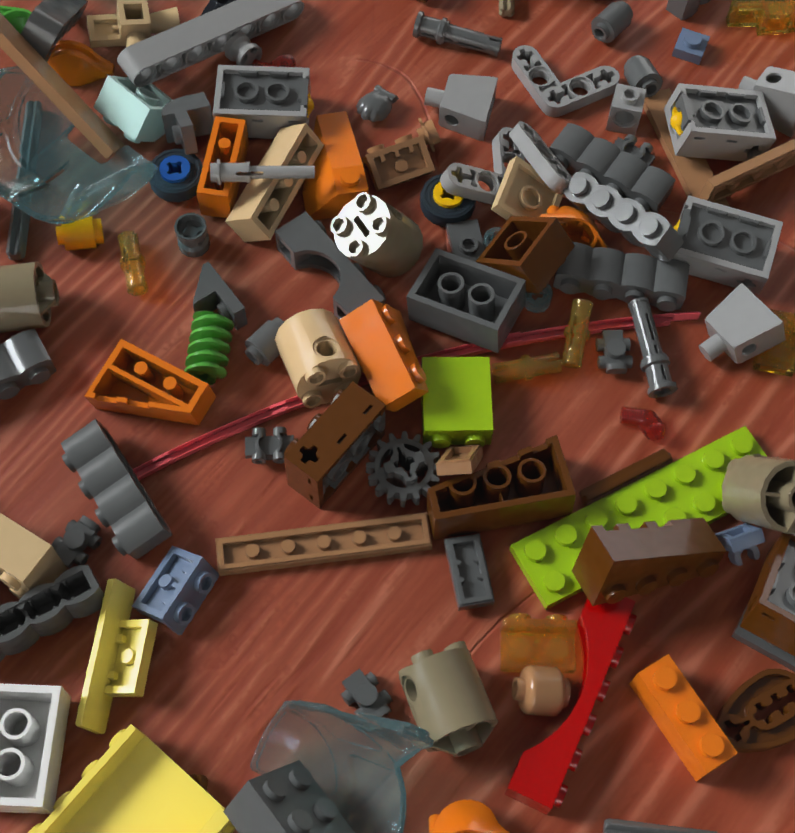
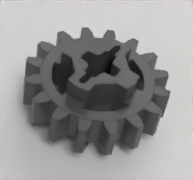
(395, 480)

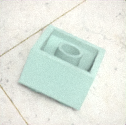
(132, 108)

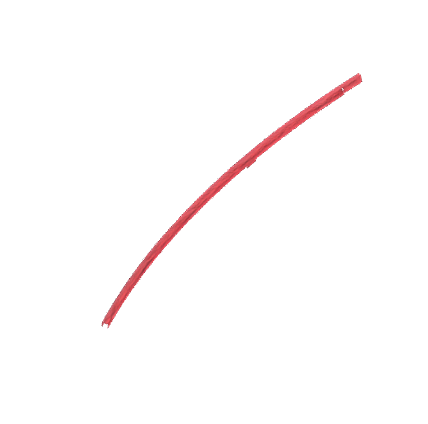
(513, 340)

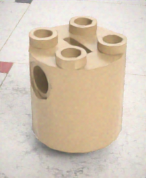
(317, 356)

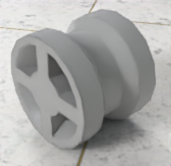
(242, 50)

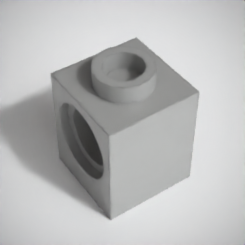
(626, 109)

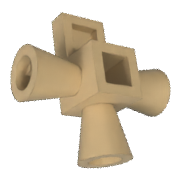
(129, 24)

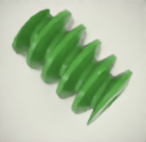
(209, 346)

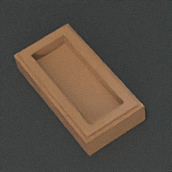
(459, 460)

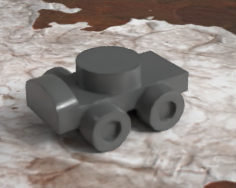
(643, 152)
(614, 352)
(264, 447)
(75, 541)
(362, 690)

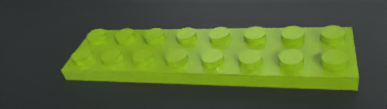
(677, 491)

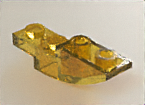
(768, 16)

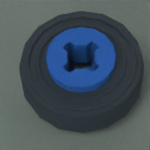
(168, 182)

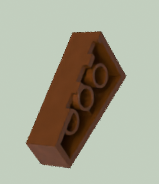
(504, 494)
(645, 558)

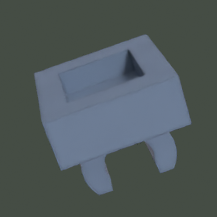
(741, 538)

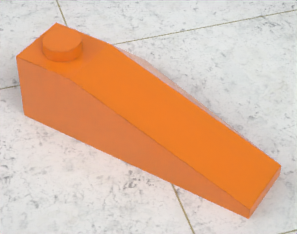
(337, 168)

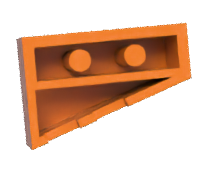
(385, 353)
(149, 387)

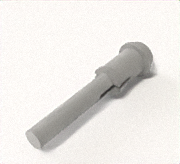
(228, 172)

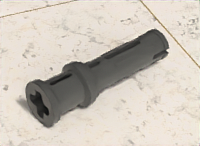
(444, 32)
(654, 361)

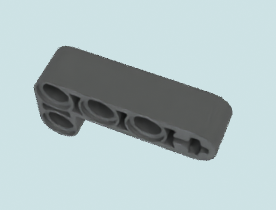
(51, 22)

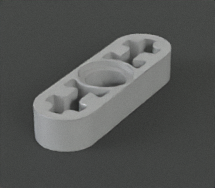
(540, 157)

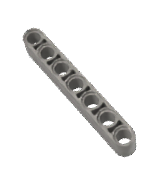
(203, 37)

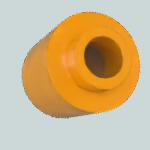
(81, 234)

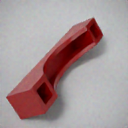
(542, 768)

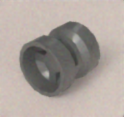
(192, 235)

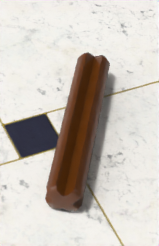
(625, 477)

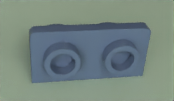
(177, 589)

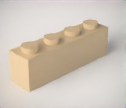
(267, 200)

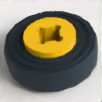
(441, 209)

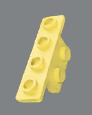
(117, 659)

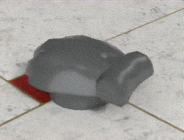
(376, 104)

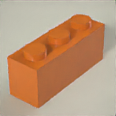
(229, 144)
(682, 717)

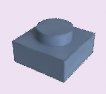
(690, 46)

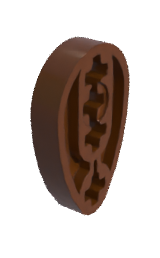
(741, 707)

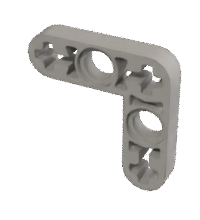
(554, 89)
(463, 179)

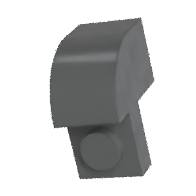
(186, 119)

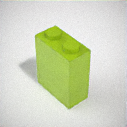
(457, 402)

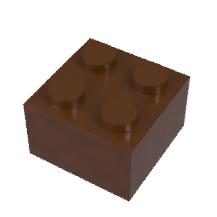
(529, 250)

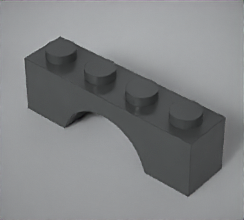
(307, 245)

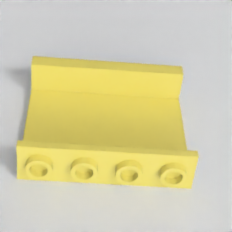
(135, 791)

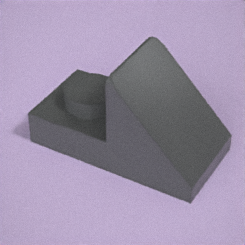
(215, 294)

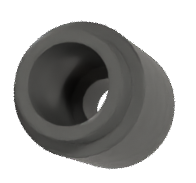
(612, 21)
(642, 74)
(262, 345)

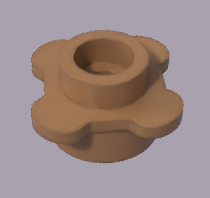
(429, 133)

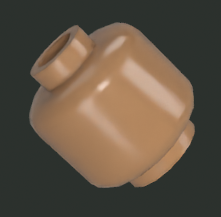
(541, 690)

